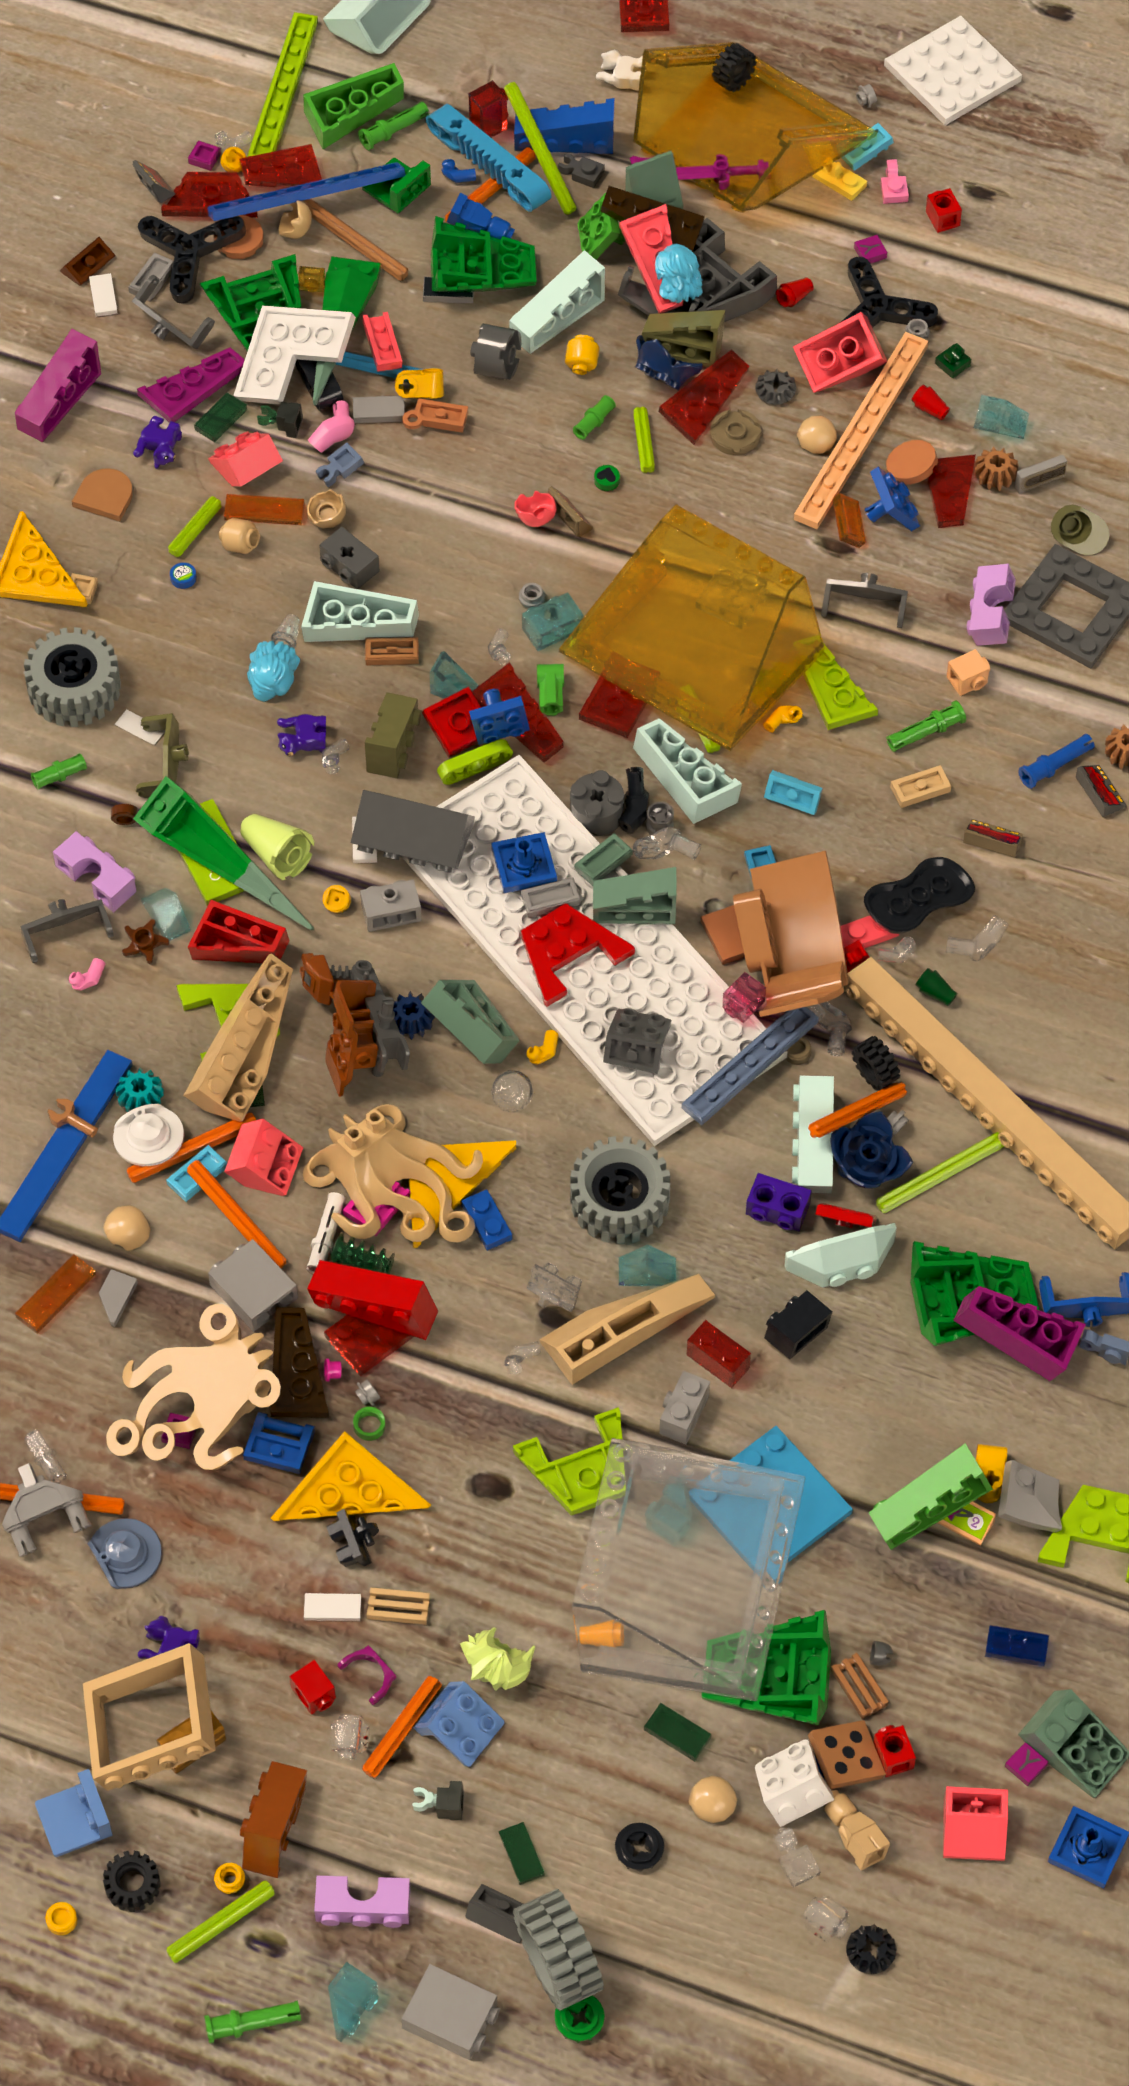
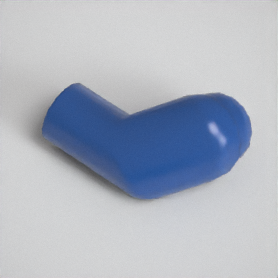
(455, 174)

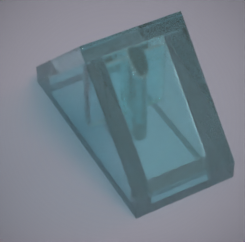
(448, 677)
(167, 912)
(647, 1268)

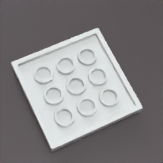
(952, 70)

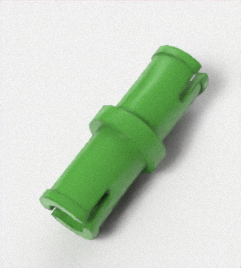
(594, 417)
(58, 771)

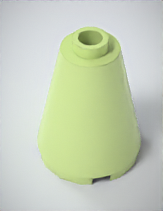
(278, 845)

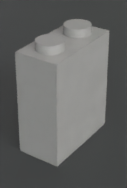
(252, 1284)
(450, 2012)

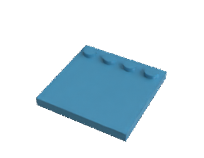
(820, 1503)

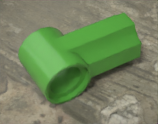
(550, 681)

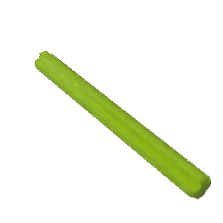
(540, 148)
(939, 1173)

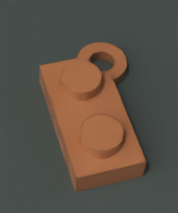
(437, 415)

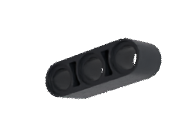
(332, 390)

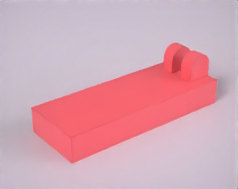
(382, 342)

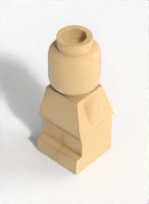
(857, 1831)

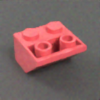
(245, 458)
(263, 1158)
(975, 1823)

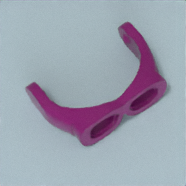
(370, 1655)

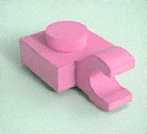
(893, 187)

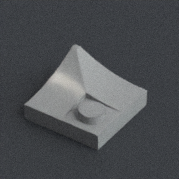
(1029, 1498)

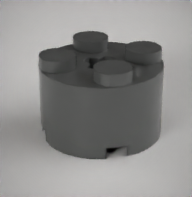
(496, 351)
(597, 802)

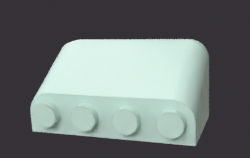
(373, 23)

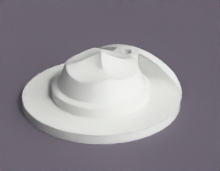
(148, 1135)

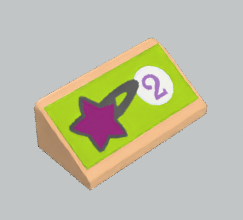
(970, 1522)

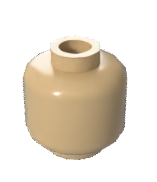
(239, 536)

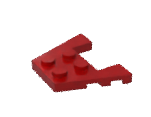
(563, 938)

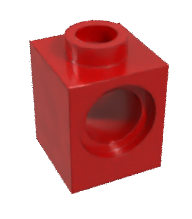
(943, 210)
(313, 1687)
(894, 1762)

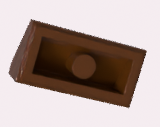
(88, 262)

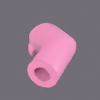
(88, 979)

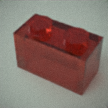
(489, 108)
(718, 1354)

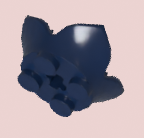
(659, 365)
(872, 1136)

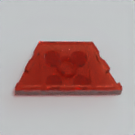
(203, 190)

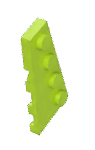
(836, 694)

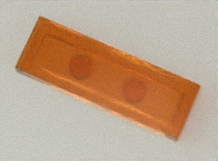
(264, 509)
(55, 1293)

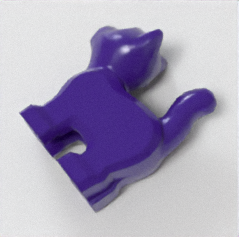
(159, 440)
(309, 734)
(171, 1636)

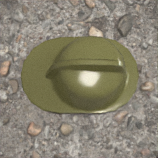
(1080, 530)

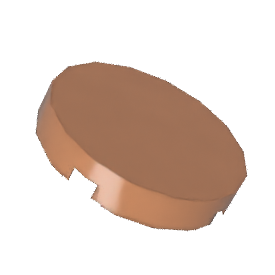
(248, 244)
(912, 461)

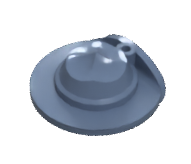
(126, 1552)

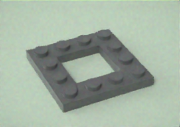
(1062, 564)

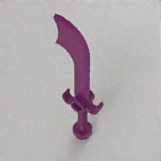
(719, 171)

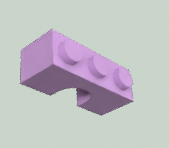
(991, 586)
(81, 856)
(386, 1907)

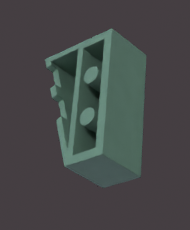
(636, 898)
(472, 1019)

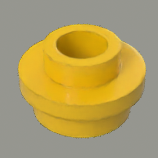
(226, 1870)

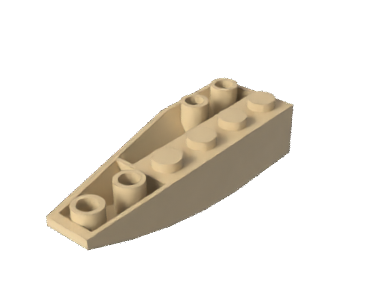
(243, 1046)
(621, 1325)

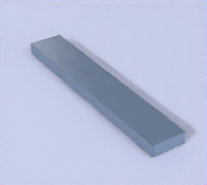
(749, 1064)

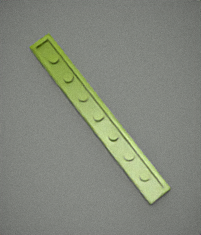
(284, 84)

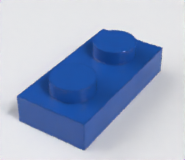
(488, 1220)

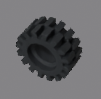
(734, 67)
(876, 1063)
(136, 1898)

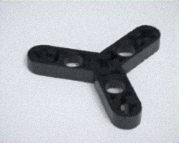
(189, 257)
(888, 303)

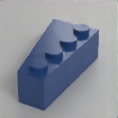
(572, 129)

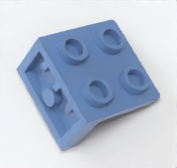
(460, 1722)
(74, 1816)

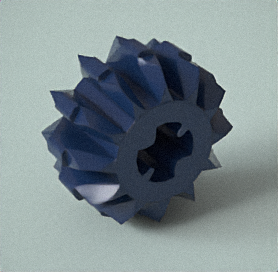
(412, 1015)

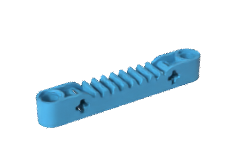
(464, 136)

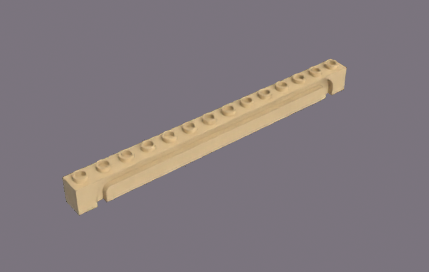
(991, 1101)

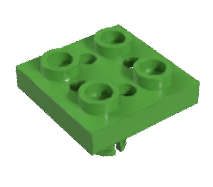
(598, 230)

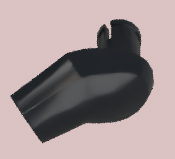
(635, 800)

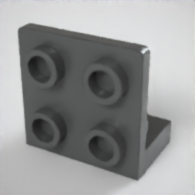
(636, 1040)

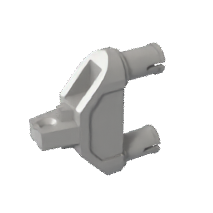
(37, 1499)

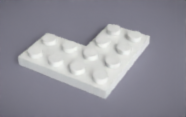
(280, 340)

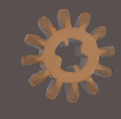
(996, 468)
(1118, 746)

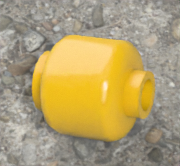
(582, 354)

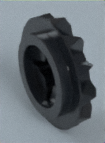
(635, 1834)
(866, 1961)

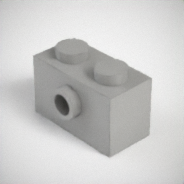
(390, 905)
(684, 1407)

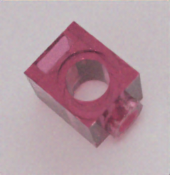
(743, 997)

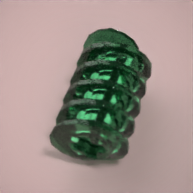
(358, 1257)

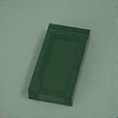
(220, 417)
(677, 1732)

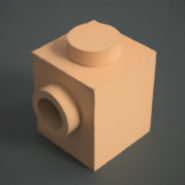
(968, 672)

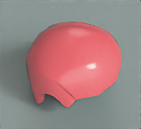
(535, 510)

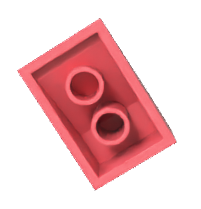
(840, 353)

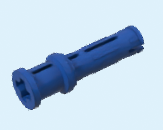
(1046, 765)

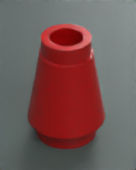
(792, 292)
(930, 402)

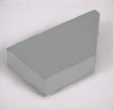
(116, 1294)

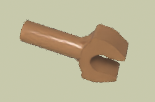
(69, 1117)

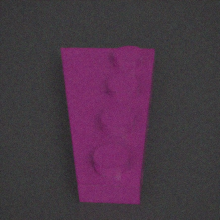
(186, 390)

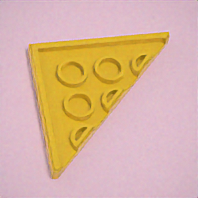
(33, 571)
(460, 1189)
(349, 1480)

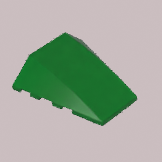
(477, 261)
(242, 299)
(945, 1277)
(794, 1672)

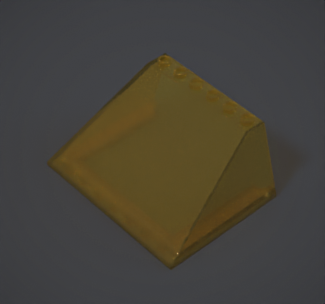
(765, 120)
(701, 628)

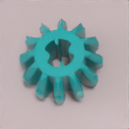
(139, 1090)

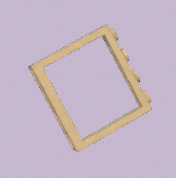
(137, 1677)

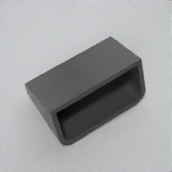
(411, 830)

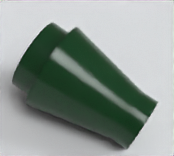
(934, 986)

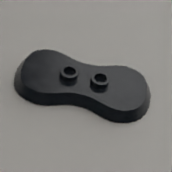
(907, 902)

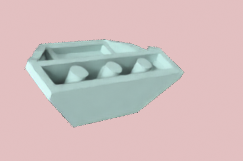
(842, 1257)

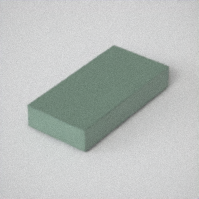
(603, 859)

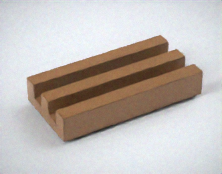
(392, 655)
(847, 1664)

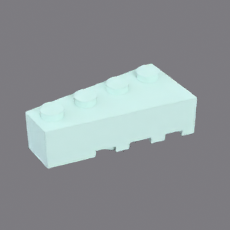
(561, 302)
(356, 614)
(684, 772)

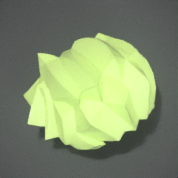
(496, 1661)

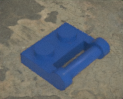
(277, 1450)

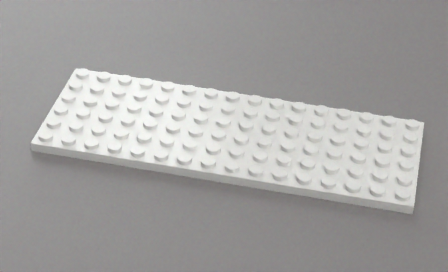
(660, 978)

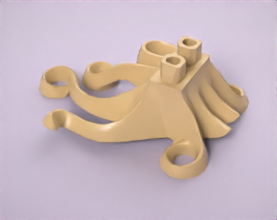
(376, 1156)
(219, 1378)

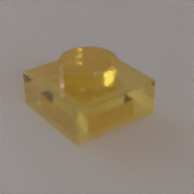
(311, 279)

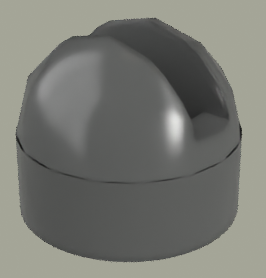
(879, 1652)

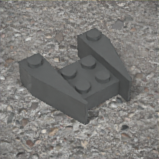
(722, 285)

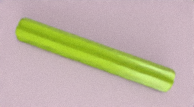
(220, 1921)

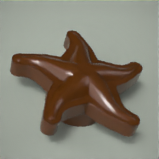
(144, 941)

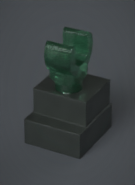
(288, 417)

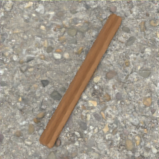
(356, 240)

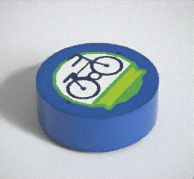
(183, 575)

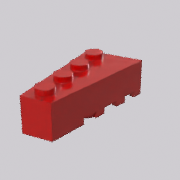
(374, 1297)

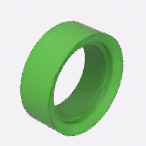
(369, 1411)

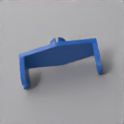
(1088, 1308)

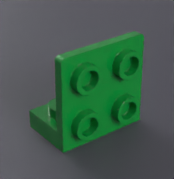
(401, 191)

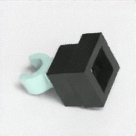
(447, 1801)

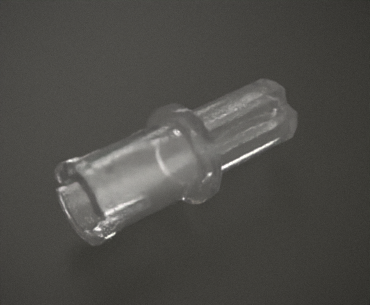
(45, 1456)

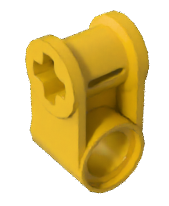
(423, 383)
(992, 1463)

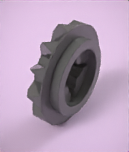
(785, 391)

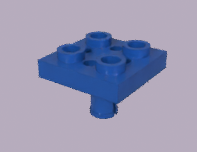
(893, 500)
(499, 718)
(521, 856)
(1093, 1837)

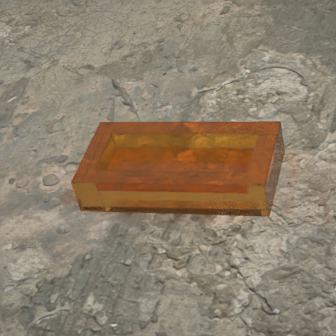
(849, 520)

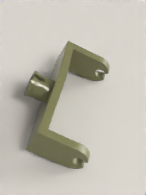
(171, 749)

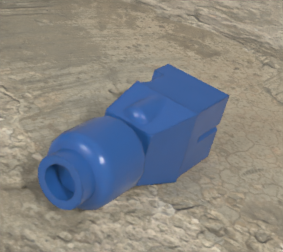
(478, 218)

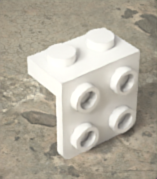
(792, 1783)

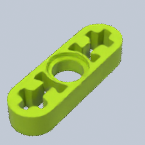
(474, 761)

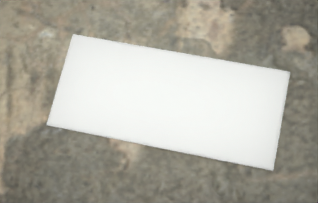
(131, 722)

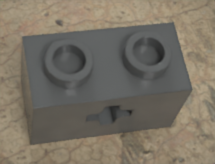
(349, 558)

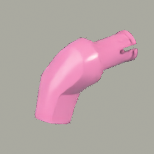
(333, 429)

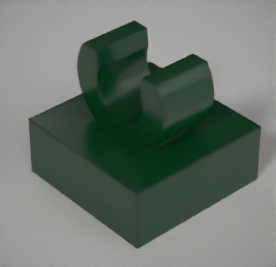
(953, 360)

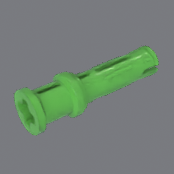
(385, 128)
(937, 722)
(237, 2023)

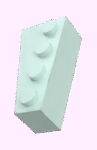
(813, 1155)

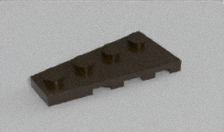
(683, 224)
(296, 1367)

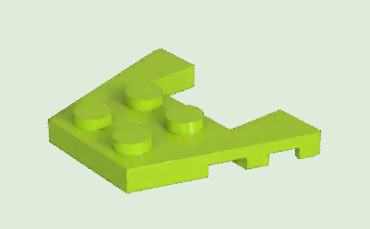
(220, 995)
(577, 1477)
(1093, 1518)

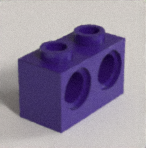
(781, 1196)

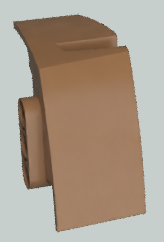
(793, 933)

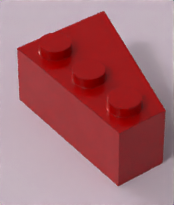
(236, 936)

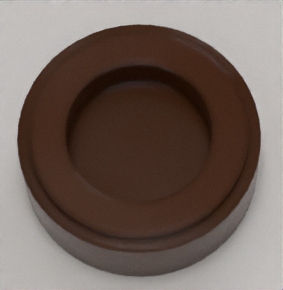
(123, 814)

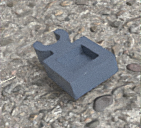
(341, 462)
(1109, 1347)

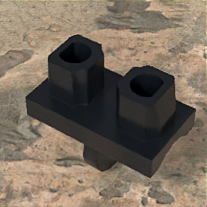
(355, 1535)

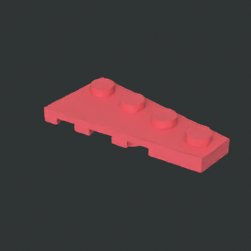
(646, 237)

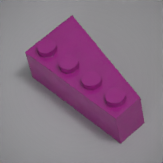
(59, 386)
(1021, 1331)

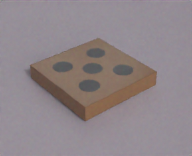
(846, 1754)

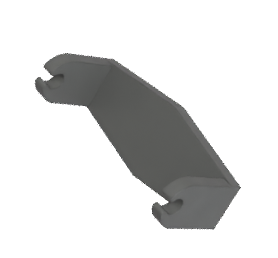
(639, 296)
(163, 326)
(868, 590)
(63, 916)

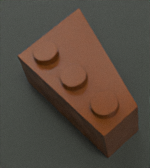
(272, 1818)

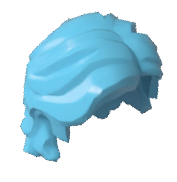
(679, 274)
(272, 669)

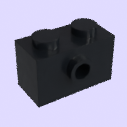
(797, 1324)

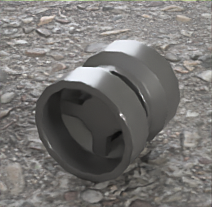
(659, 816)

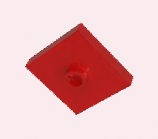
(452, 721)
(846, 1217)

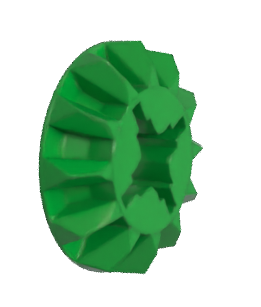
(582, 2031)

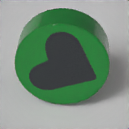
(606, 477)

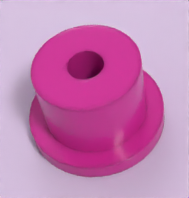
(332, 1370)

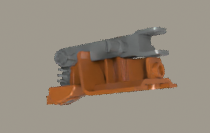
(363, 1020)

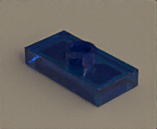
(1017, 1645)

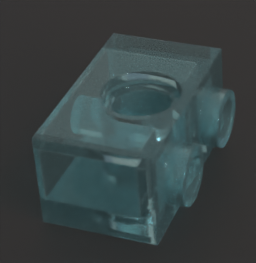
(551, 621)

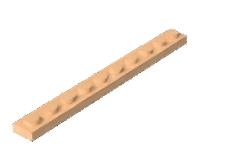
(861, 430)

